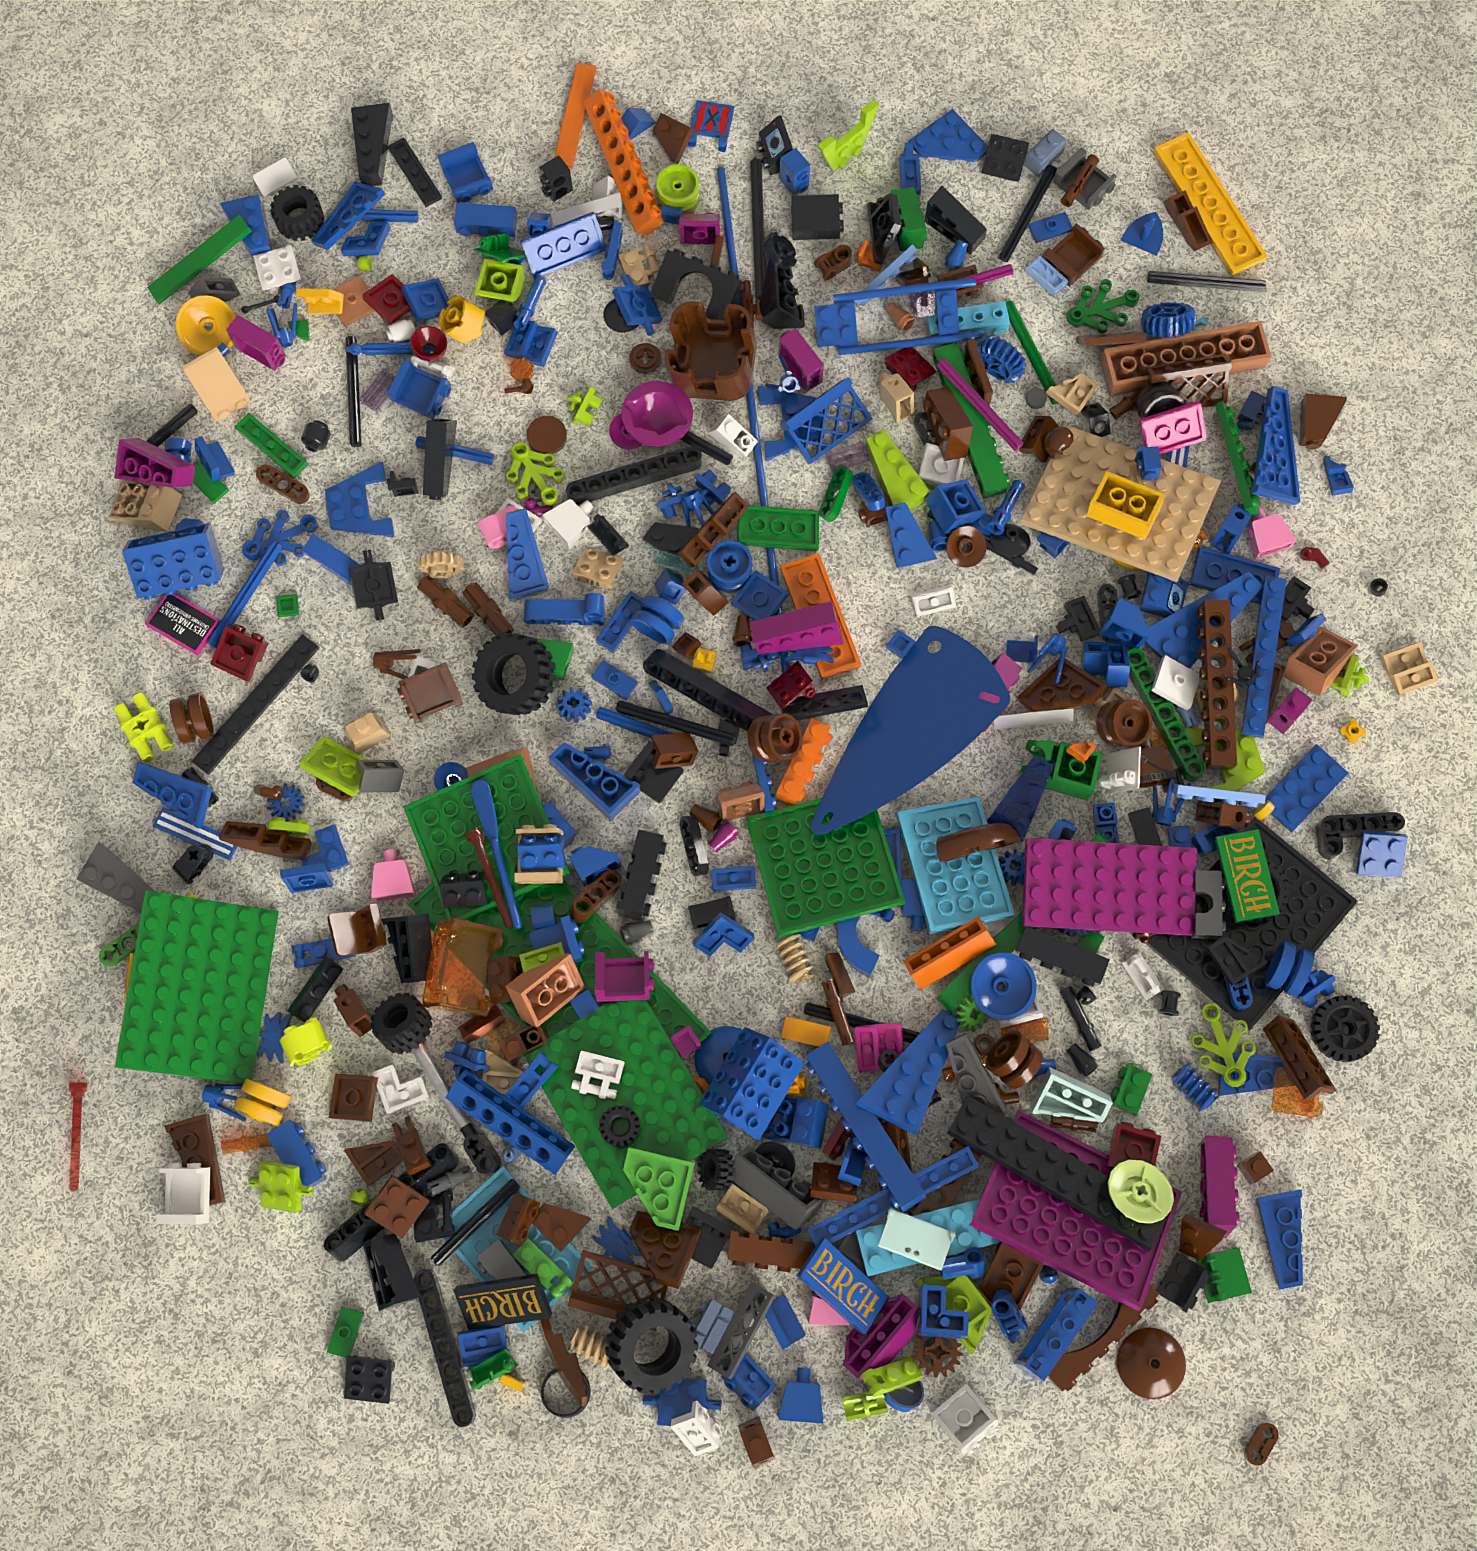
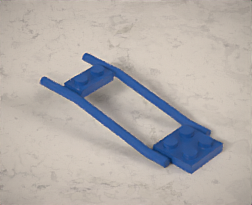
(838, 321)

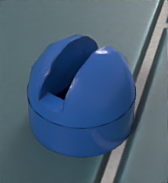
(1050, 1279)

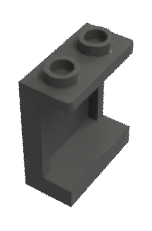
(1095, 186)

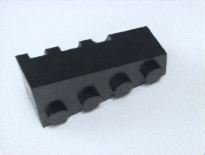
(371, 138)
(641, 876)
(1062, 956)

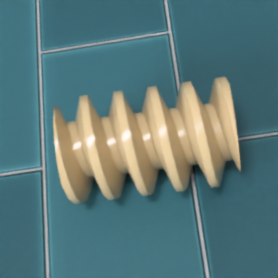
(794, 959)
(591, 1346)

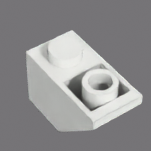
(732, 435)

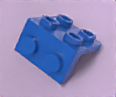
(561, 932)

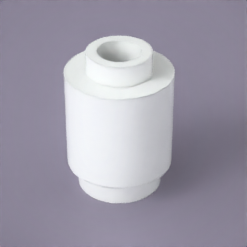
(400, 331)

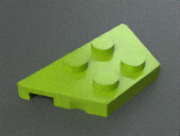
(964, 1295)

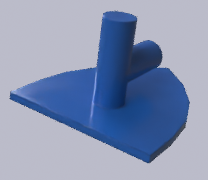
(1145, 233)

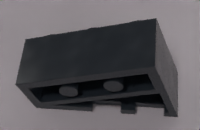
(953, 220)

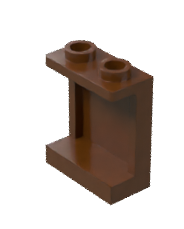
(1074, 254)
(429, 692)

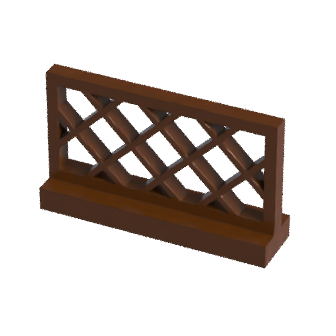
(1189, 370)
(609, 1306)

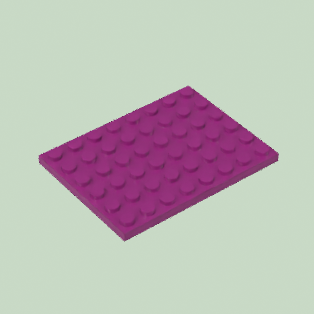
(1060, 1234)

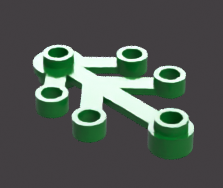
(1100, 308)

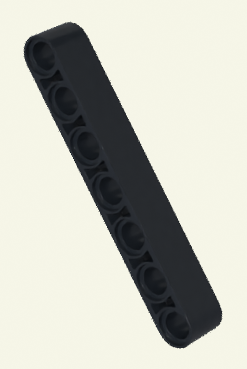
(641, 468)
(702, 689)
(360, 1228)
(452, 1356)

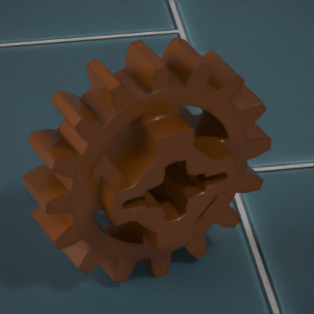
(937, 1362)

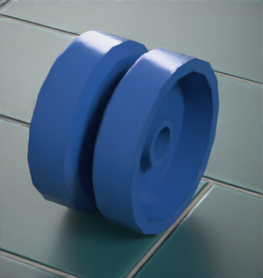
(729, 566)
(657, 619)
(1289, 969)

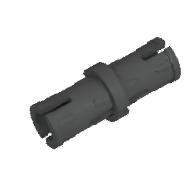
(449, 1180)

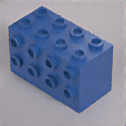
(173, 561)
(751, 1083)

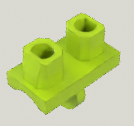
(589, 399)
(1345, 683)
(863, 1405)

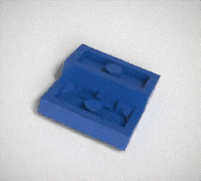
(532, 343)

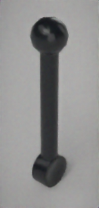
(245, 309)

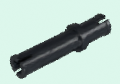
(1082, 1022)

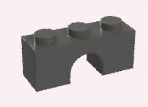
(1210, 887)

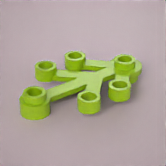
(534, 471)
(1224, 1049)

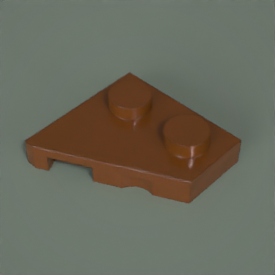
(374, 1160)
(559, 1224)

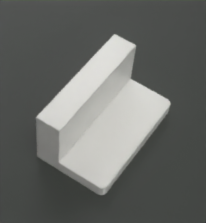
(603, 189)

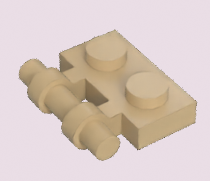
(632, 265)

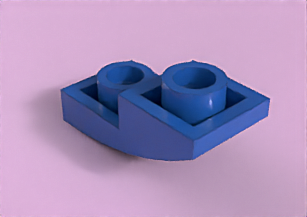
(1106, 821)

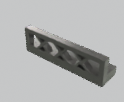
(737, 1331)

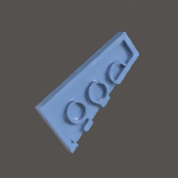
(891, 271)

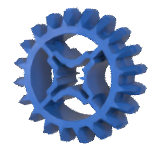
(1168, 319)
(1001, 359)

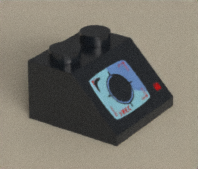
(773, 144)

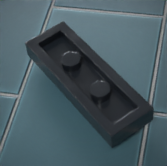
(315, 989)

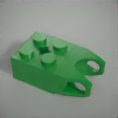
(1068, 773)

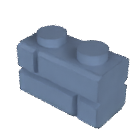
(1045, 152)
(712, 1324)

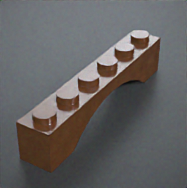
(1080, 1361)

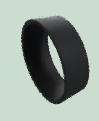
(580, 1409)

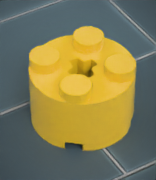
(461, 320)

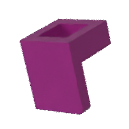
(686, 1042)

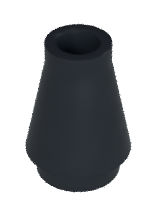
(1082, 1060)

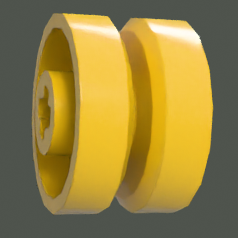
(261, 1103)

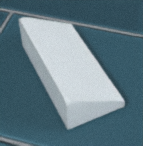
(274, 177)
(933, 600)

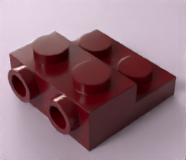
(239, 652)
(1132, 1144)

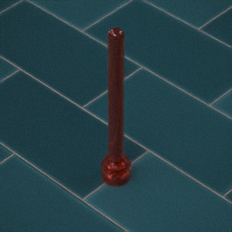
(475, 837)
(77, 1092)

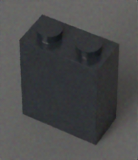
(816, 217)

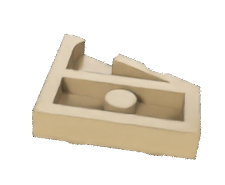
(1073, 392)
(500, 1074)

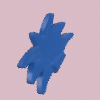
(811, 655)
(272, 1036)
(616, 1242)

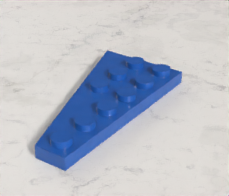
(1276, 461)

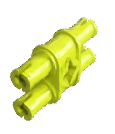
(153, 727)

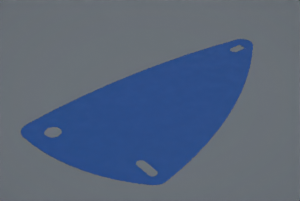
(913, 726)

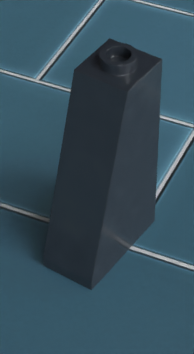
(438, 457)

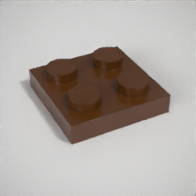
(353, 1097)
(828, 1186)
(397, 1206)

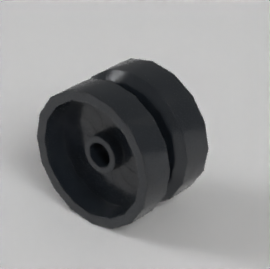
(1157, 399)

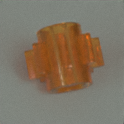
(521, 369)

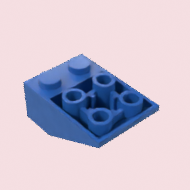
(798, 1122)

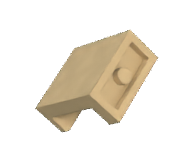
(538, 876)

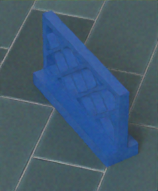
(813, 409)

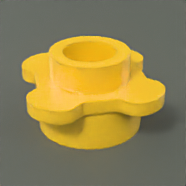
(1352, 737)

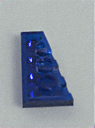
(1023, 797)

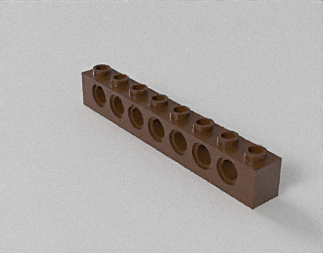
(1220, 612)

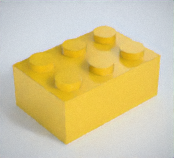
(1125, 505)

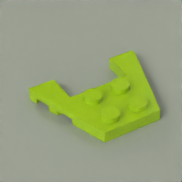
(851, 143)
(1248, 761)

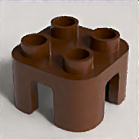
(711, 355)

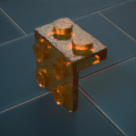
(1288, 1099)

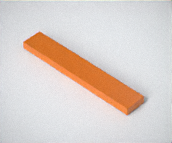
(575, 113)

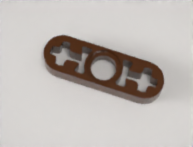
(279, 476)

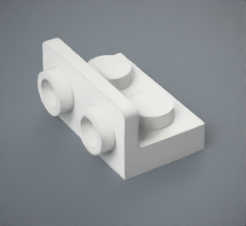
(697, 1430)

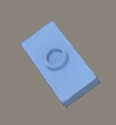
(1046, 275)

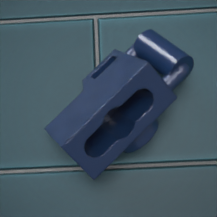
(1250, 410)

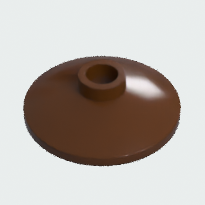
(975, 546)

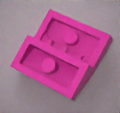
(874, 1040)

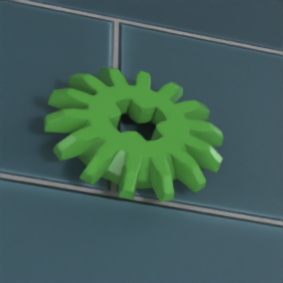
(969, 1021)

